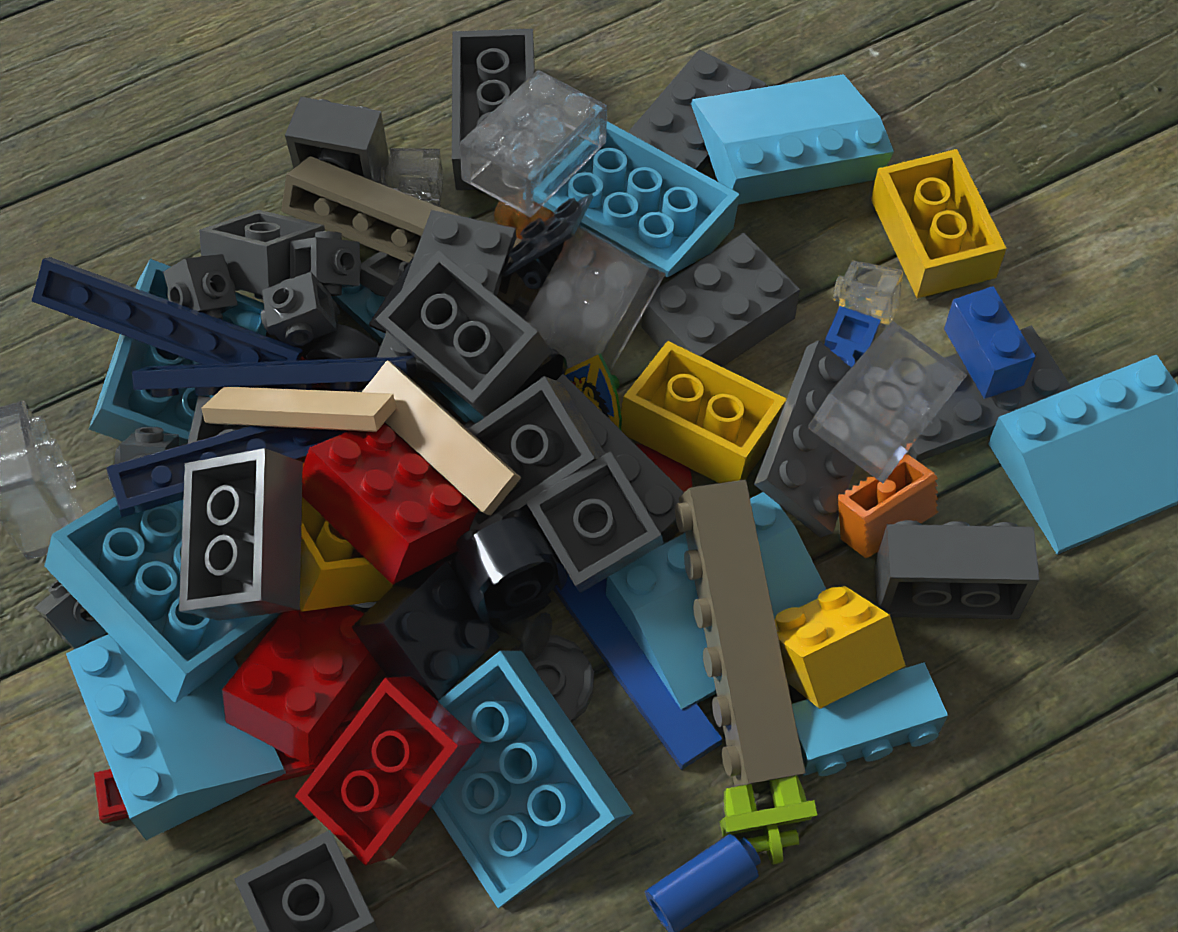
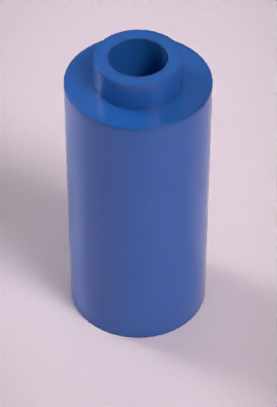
(703, 882)

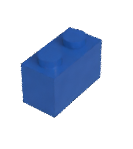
(989, 342)

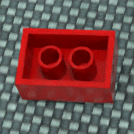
(385, 500)
(301, 681)
(387, 769)

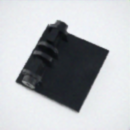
(544, 242)

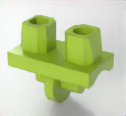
(790, 808)

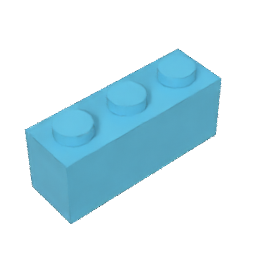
(870, 721)

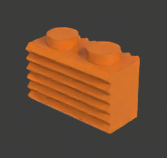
(872, 505)

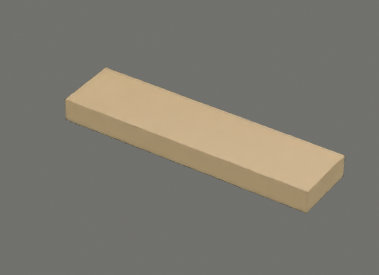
(299, 408)
(444, 441)

